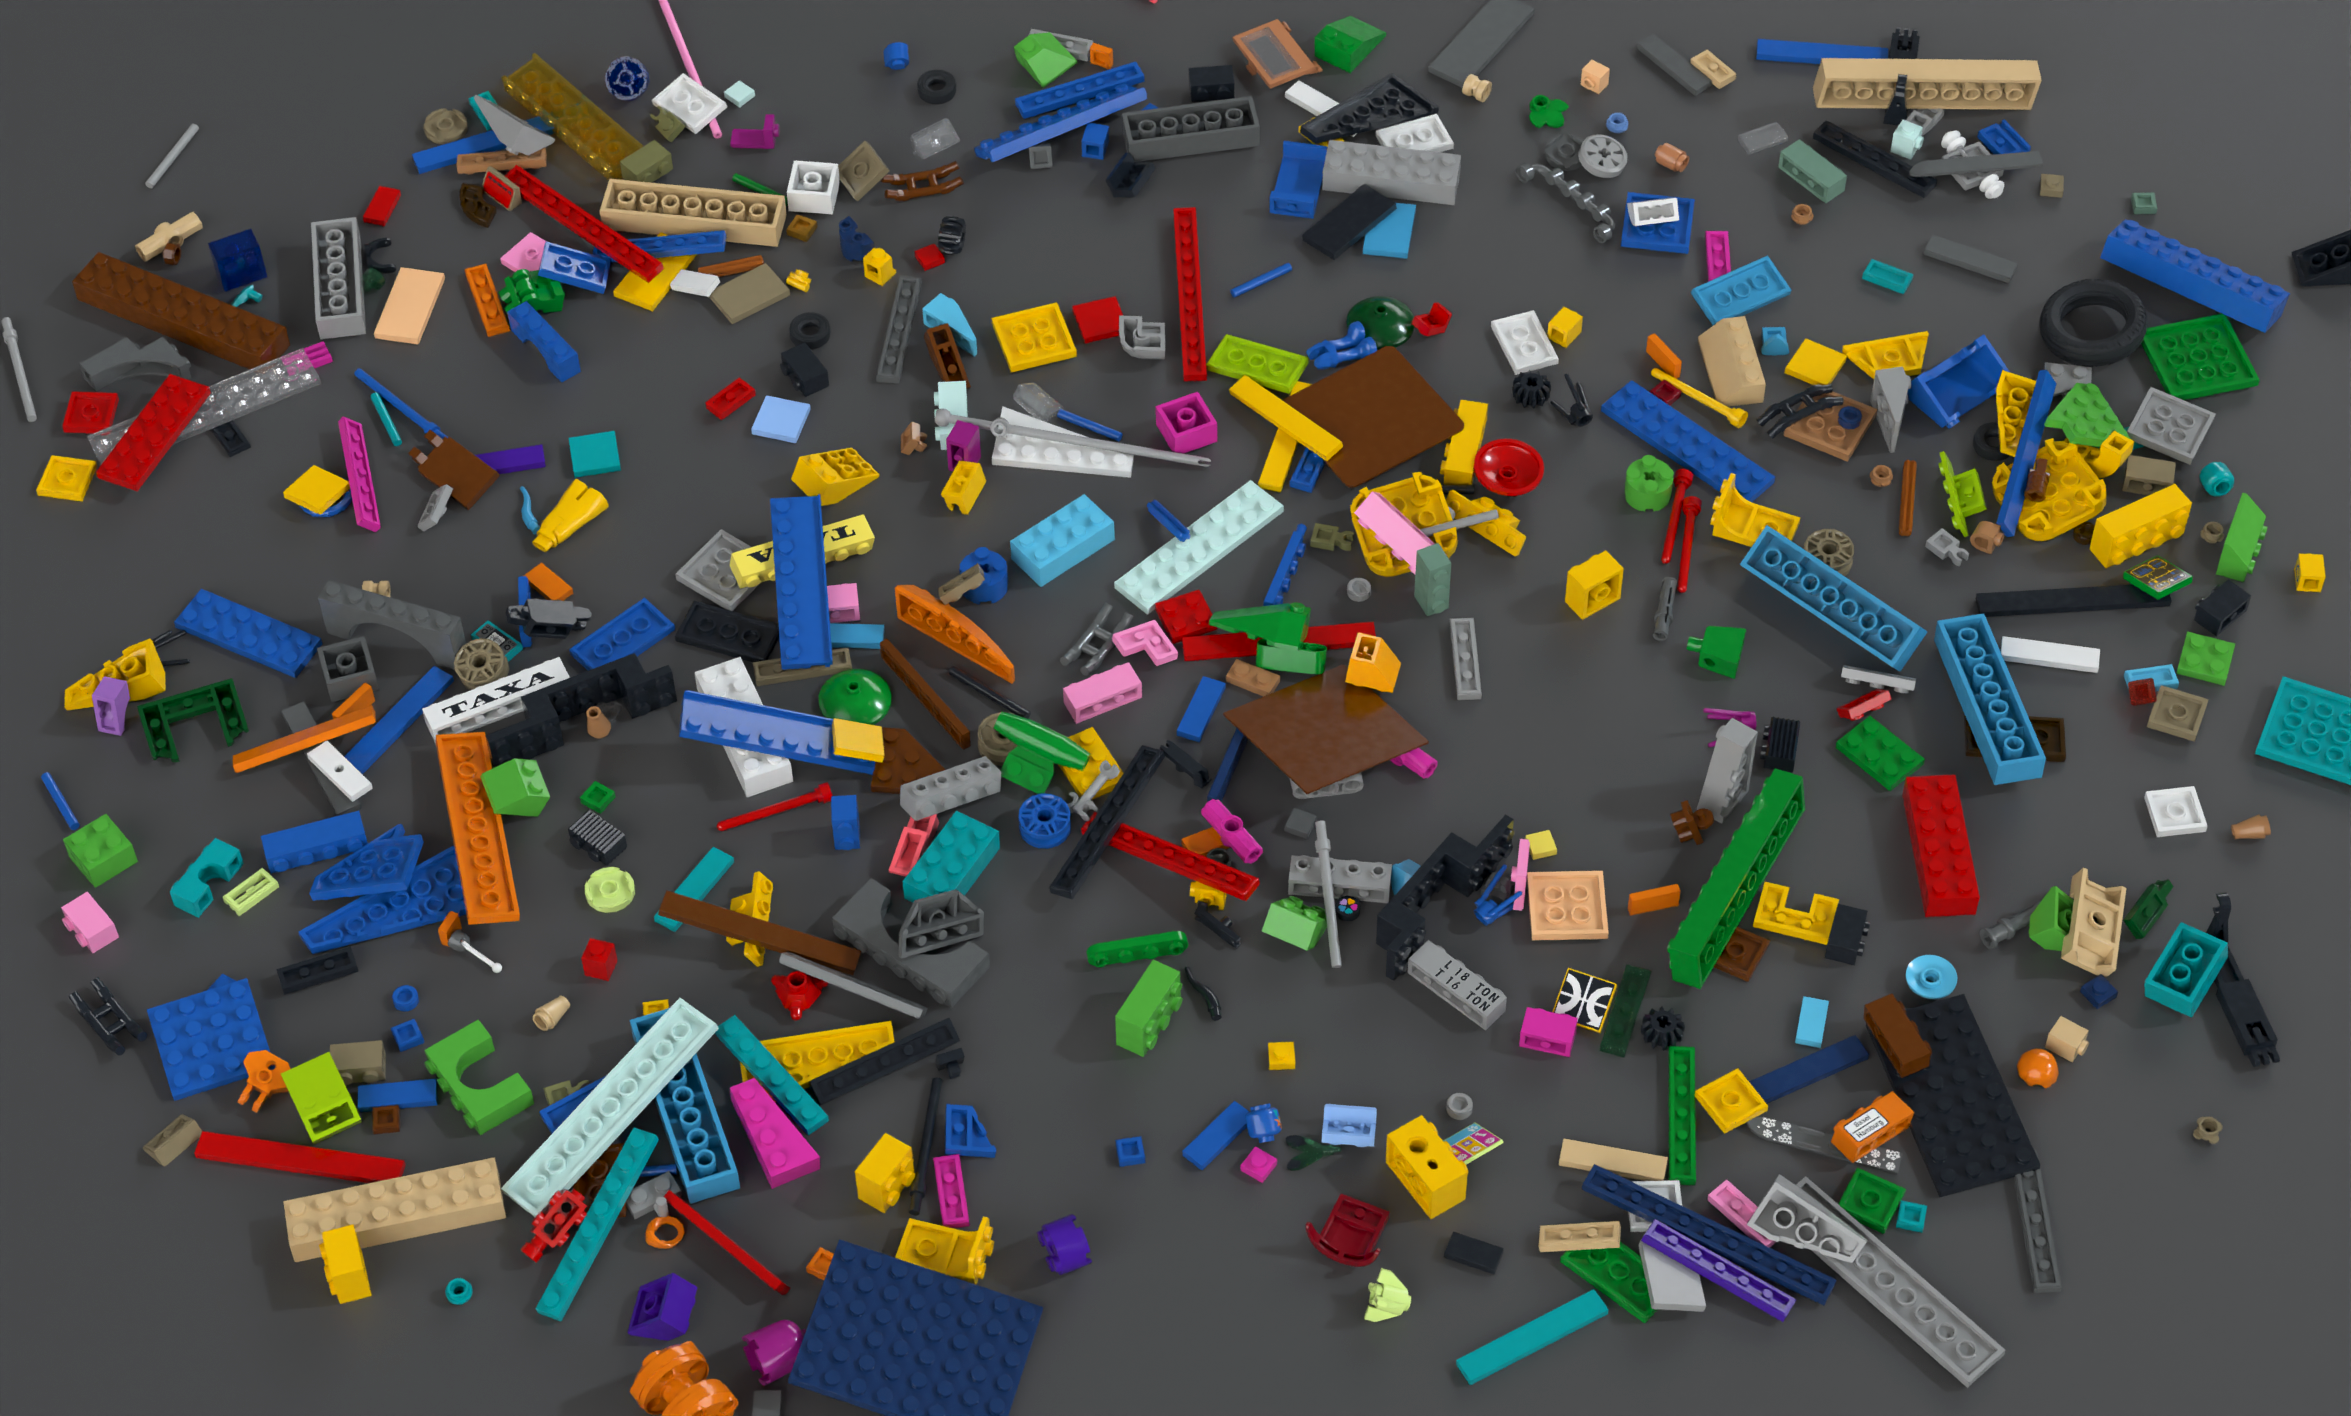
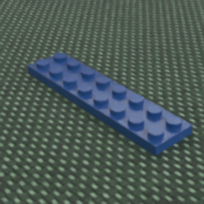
(1685, 441)

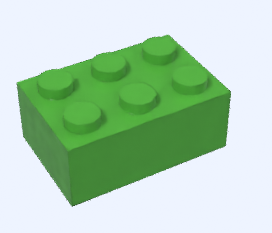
(1148, 1008)

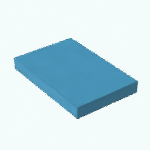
(1392, 234)

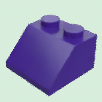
(663, 1308)

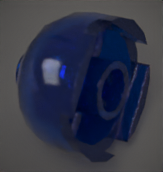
(627, 78)

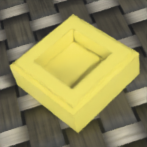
(1541, 844)

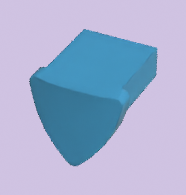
(1774, 341)
(1402, 873)

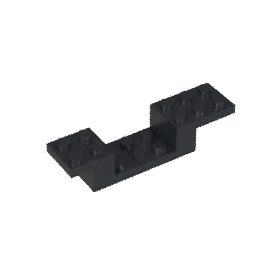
(575, 695)
(1453, 863)

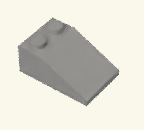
(1890, 397)

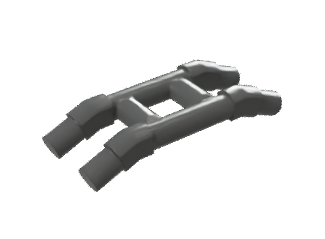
(1095, 629)

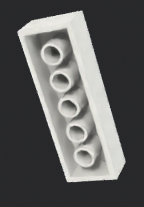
(755, 770)

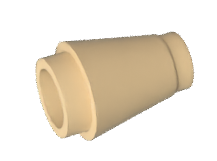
(549, 1014)

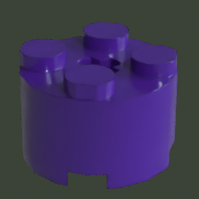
(1065, 1245)

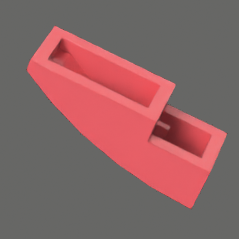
(913, 844)

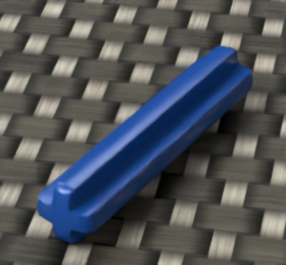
(1168, 520)

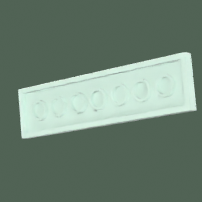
(1210, 540)

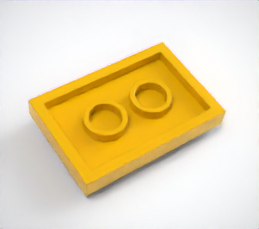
(1083, 779)

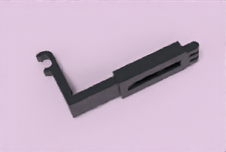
(1897, 107)
(2239, 998)

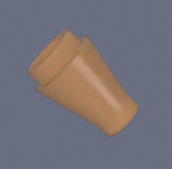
(597, 723)
(2252, 828)

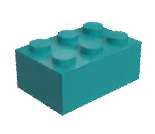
(2186, 969)

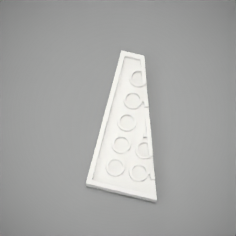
(1051, 455)

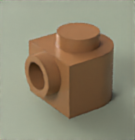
(1987, 537)

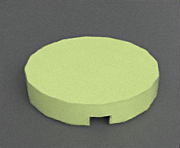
(609, 889)

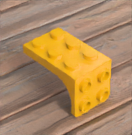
(1743, 520)
(947, 1249)

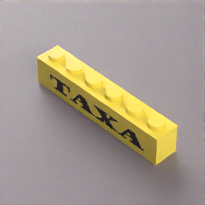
(840, 541)

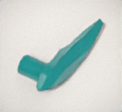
(245, 294)

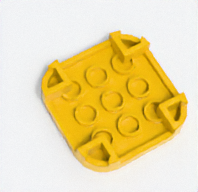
(2071, 494)
(1420, 502)

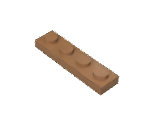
(500, 161)

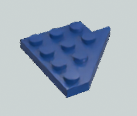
(375, 868)

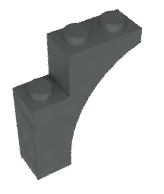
(129, 360)

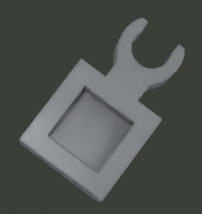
(1945, 546)

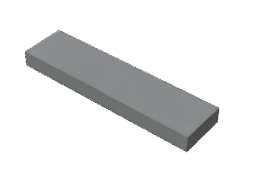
(1465, 659)

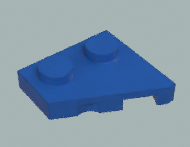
(965, 1133)

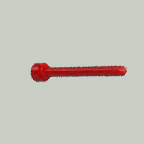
(1682, 480)
(1691, 508)
(820, 794)

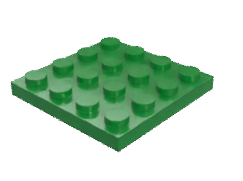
(2199, 357)

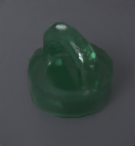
(373, 280)

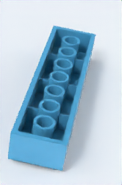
(1833, 598)
(1989, 699)
(692, 1127)

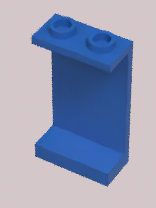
(1299, 180)

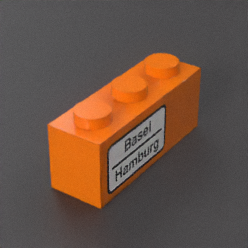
(1871, 1126)

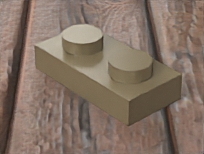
(965, 581)

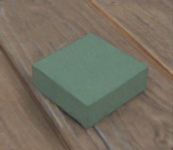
(2144, 203)

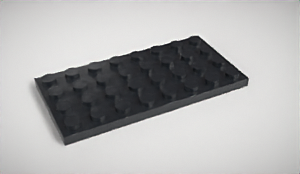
(1960, 1103)

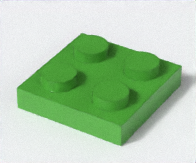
(2205, 658)

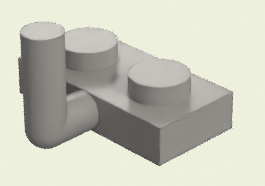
(651, 1196)

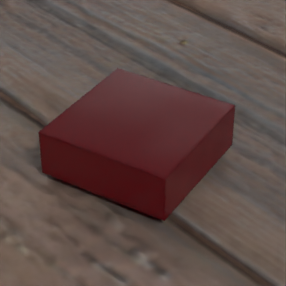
(1666, 392)

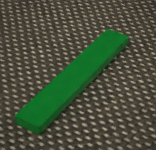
(1681, 1114)

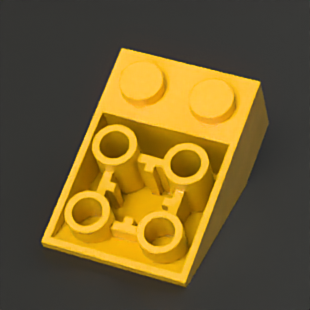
(833, 474)

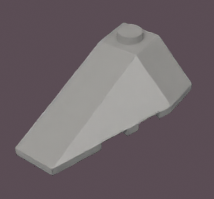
(513, 130)
(1800, 1220)

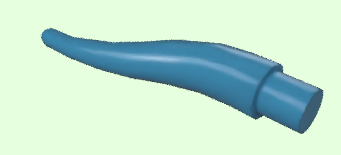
(527, 516)

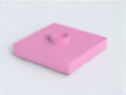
(525, 254)
(1519, 873)

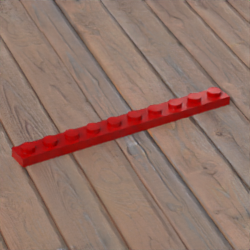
(585, 225)
(1189, 294)

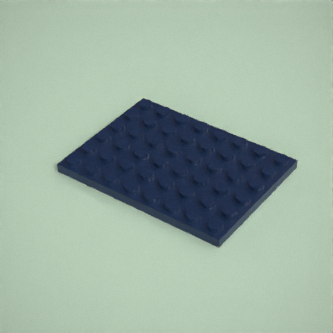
(913, 1339)

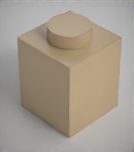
(2067, 1039)

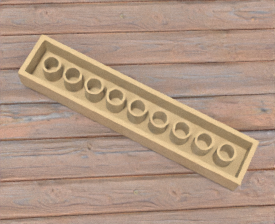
(1928, 84)

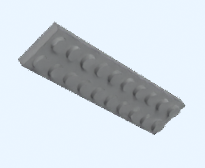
(1911, 1301)

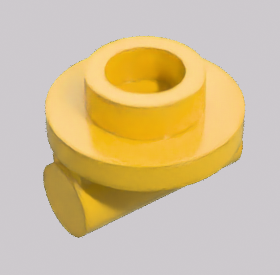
(799, 280)

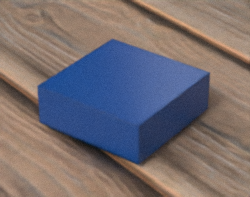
(407, 1035)
(1130, 1151)

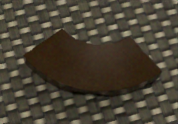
(474, 206)

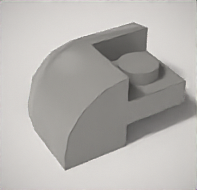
(1141, 338)

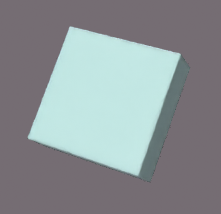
(739, 93)

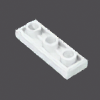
(339, 771)

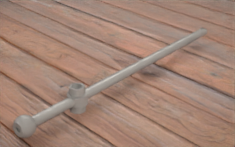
(944, 417)

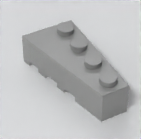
(1729, 769)

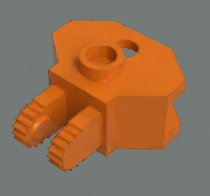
(261, 1078)

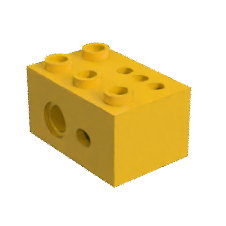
(1426, 1166)

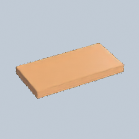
(409, 305)

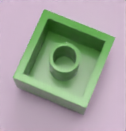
(100, 850)

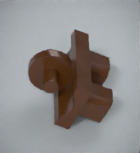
(1689, 823)

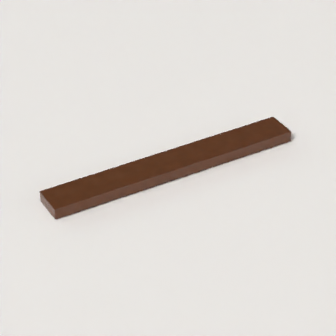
(758, 932)

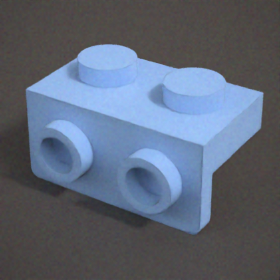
(1349, 1125)

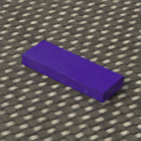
(515, 459)

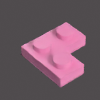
(1148, 638)

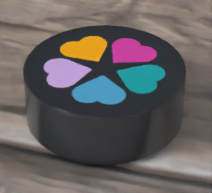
(1347, 908)

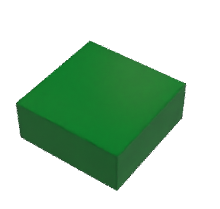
(597, 797)

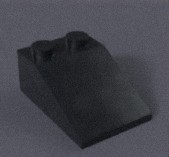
(2325, 261)

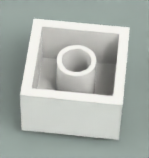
(813, 187)

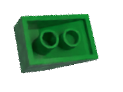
(1347, 42)

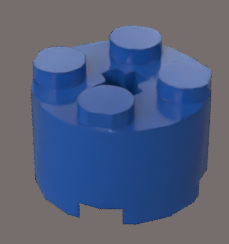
(995, 574)

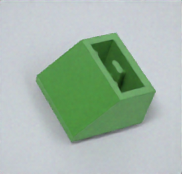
(1295, 922)

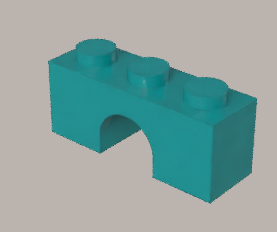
(215, 861)

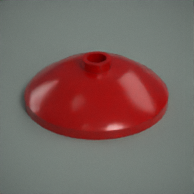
(1508, 467)

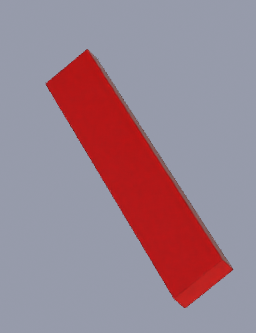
(727, 1243)

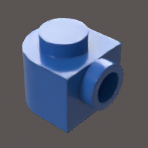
(896, 56)

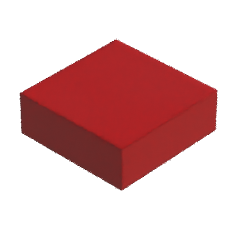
(929, 257)

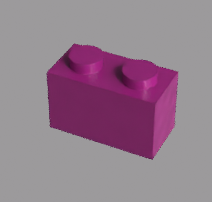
(963, 444)

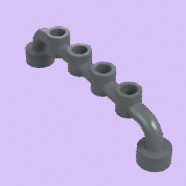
(1570, 189)

